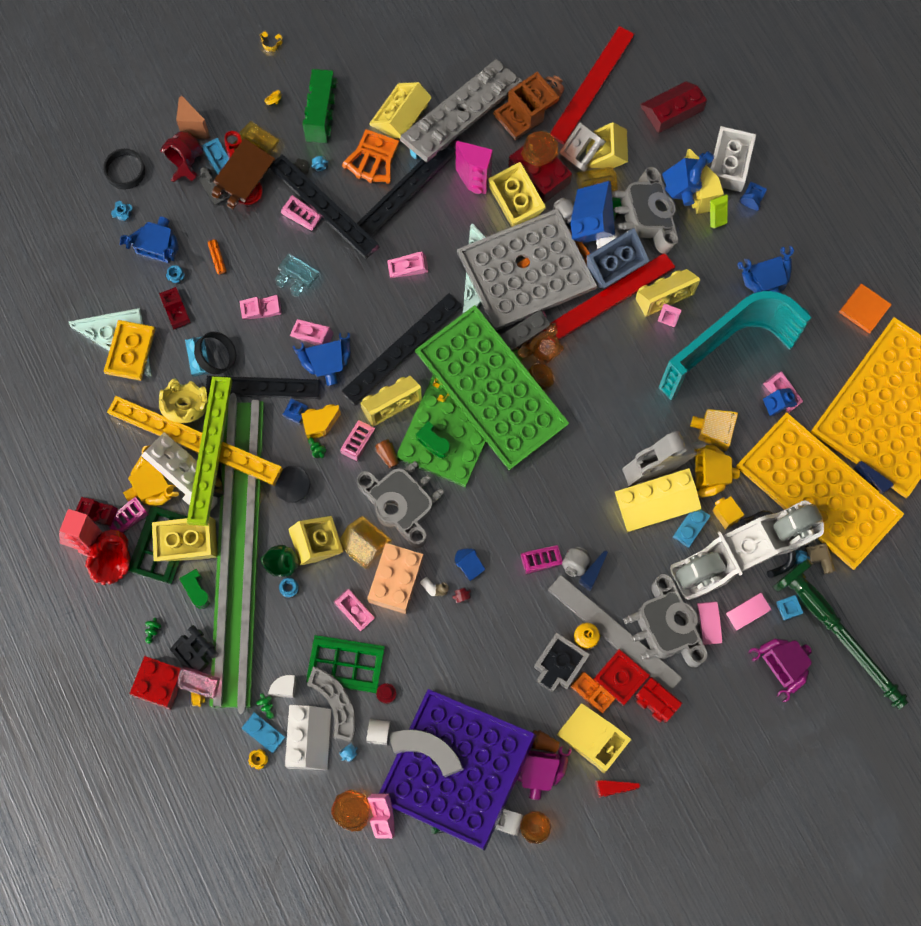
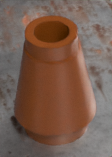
(387, 453)
(544, 742)

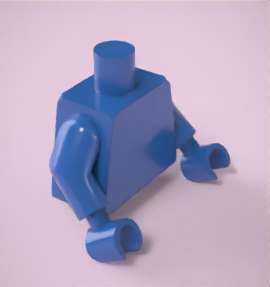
(685, 177)
(153, 241)
(768, 275)
(325, 358)

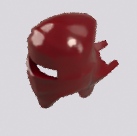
(182, 152)

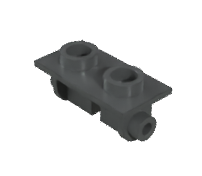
(207, 180)

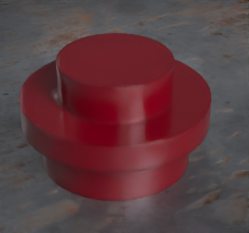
(461, 594)
(386, 693)

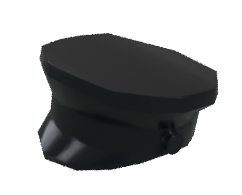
(292, 484)

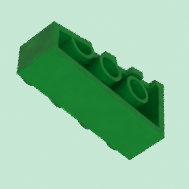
(319, 103)

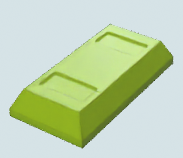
(719, 211)

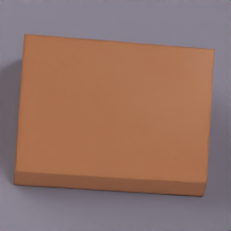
(190, 120)

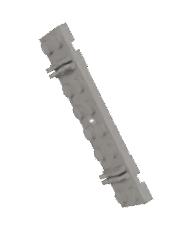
(447, 122)

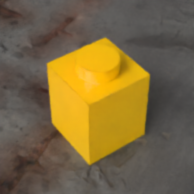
(727, 512)

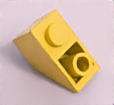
(319, 422)

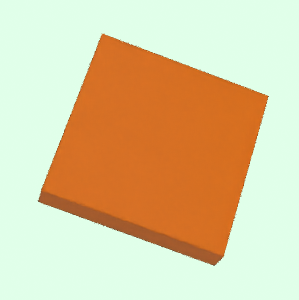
(865, 308)

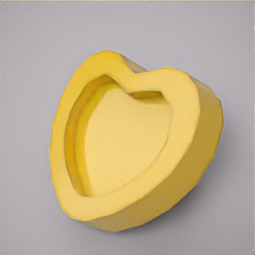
(273, 98)

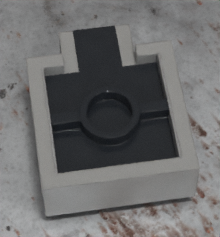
(560, 663)

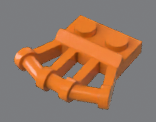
(375, 146)

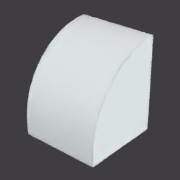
(283, 687)
(378, 731)

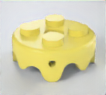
(177, 394)

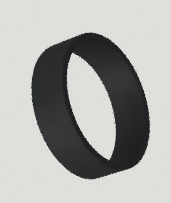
(122, 152)
(226, 342)

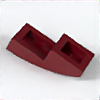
(174, 308)
(97, 511)

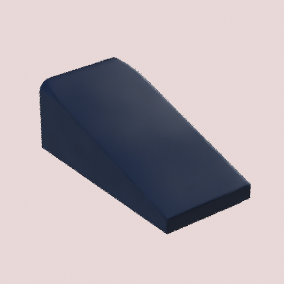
(874, 478)
(589, 577)

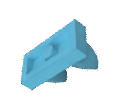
(196, 370)

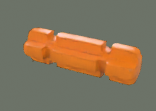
(217, 256)

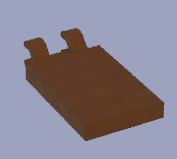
(242, 173)

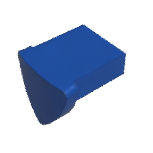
(753, 196)
(469, 563)

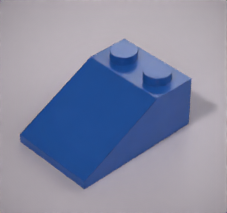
(593, 213)

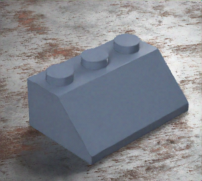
(616, 259)

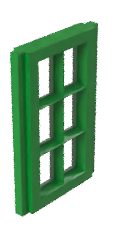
(349, 646)

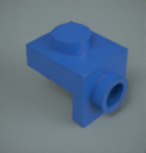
(779, 401)

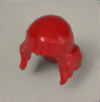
(108, 557)

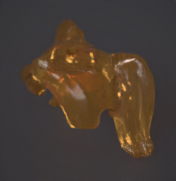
(538, 346)

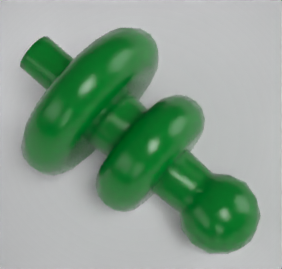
(316, 448)
(151, 631)
(266, 706)

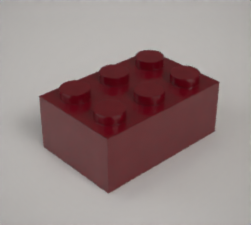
(547, 179)

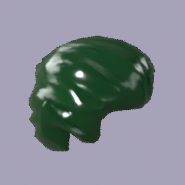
(280, 561)

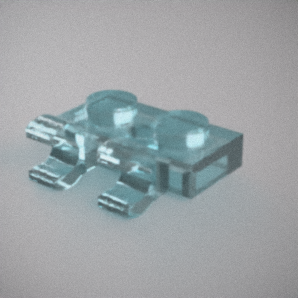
(298, 271)

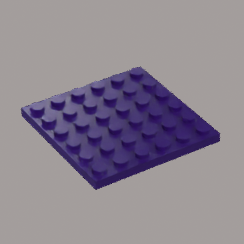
(471, 799)

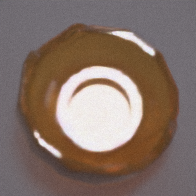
(542, 375)
(535, 827)

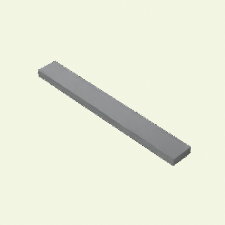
(613, 632)

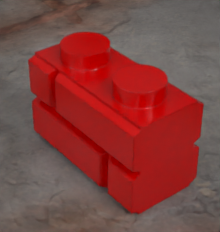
(657, 700)

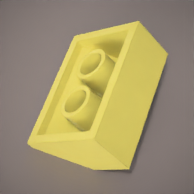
(401, 109)
(516, 195)
(667, 291)
(391, 400)

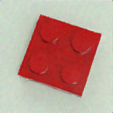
(621, 677)

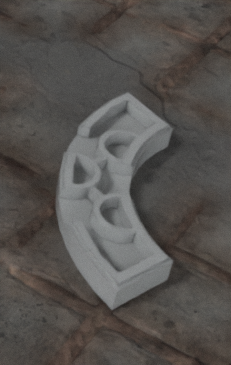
(339, 701)
(429, 745)

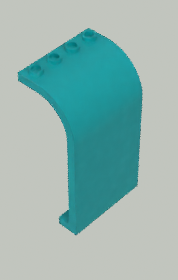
(762, 309)

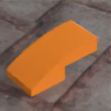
(592, 692)

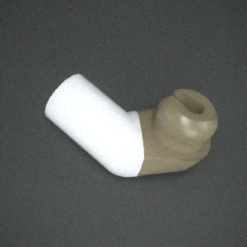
(434, 589)

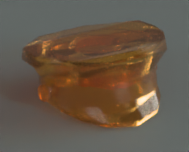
(540, 148)
(351, 810)

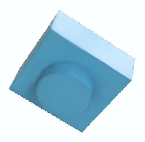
(789, 607)

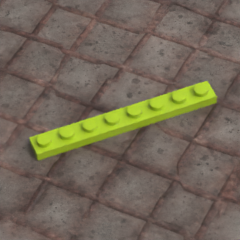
(209, 451)

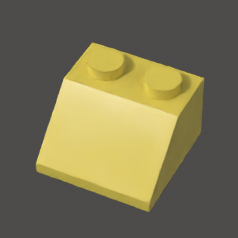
(614, 150)
(315, 540)

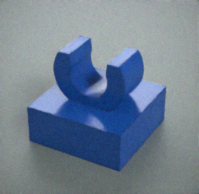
(294, 410)

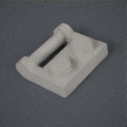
(578, 142)

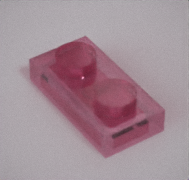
(198, 682)

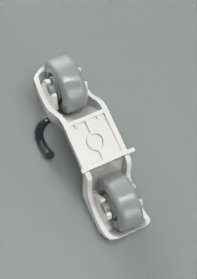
(752, 543)

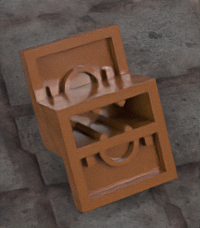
(526, 105)

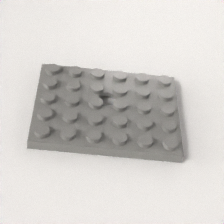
(516, 293)

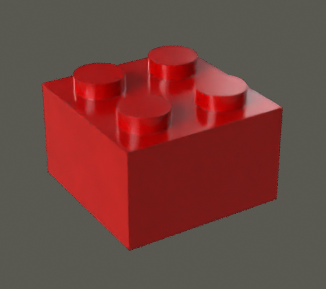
(156, 683)

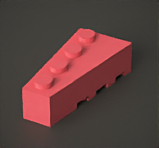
(78, 532)

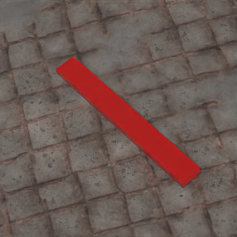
(591, 85)
(613, 295)

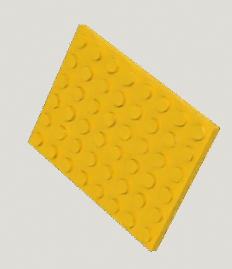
(880, 410)

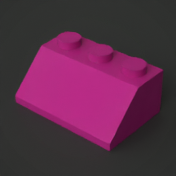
(474, 166)

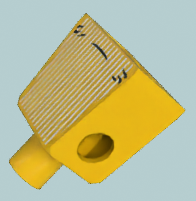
(716, 427)

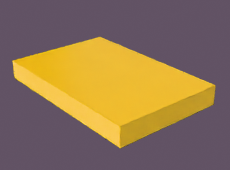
(129, 350)

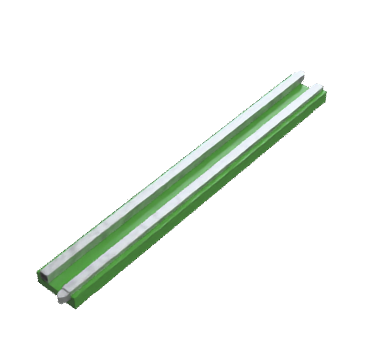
(237, 562)

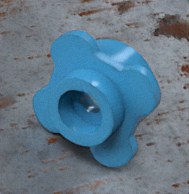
(121, 215)

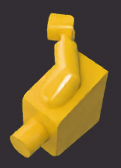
(713, 471)
(149, 484)

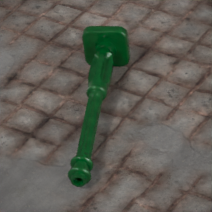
(825, 614)

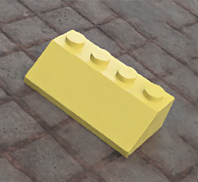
(658, 500)

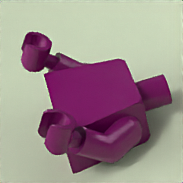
(788, 663)
(543, 771)

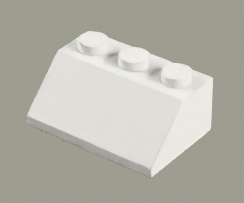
(732, 157)
(308, 737)

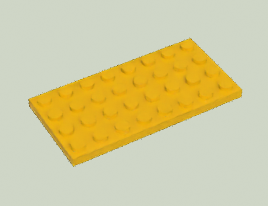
(799, 467)

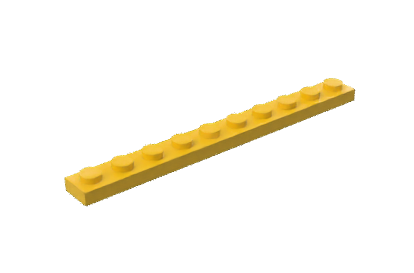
(191, 439)

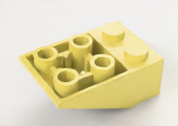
(710, 188)
(593, 737)

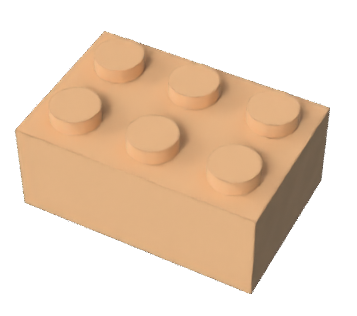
(395, 578)

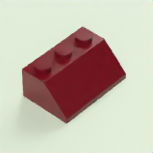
(674, 106)

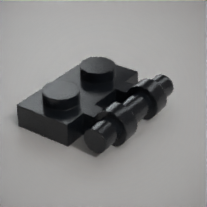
(187, 652)

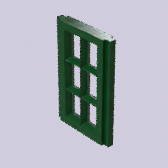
(142, 544)

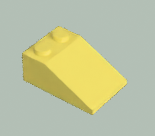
(180, 541)

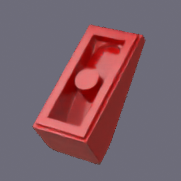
(608, 788)

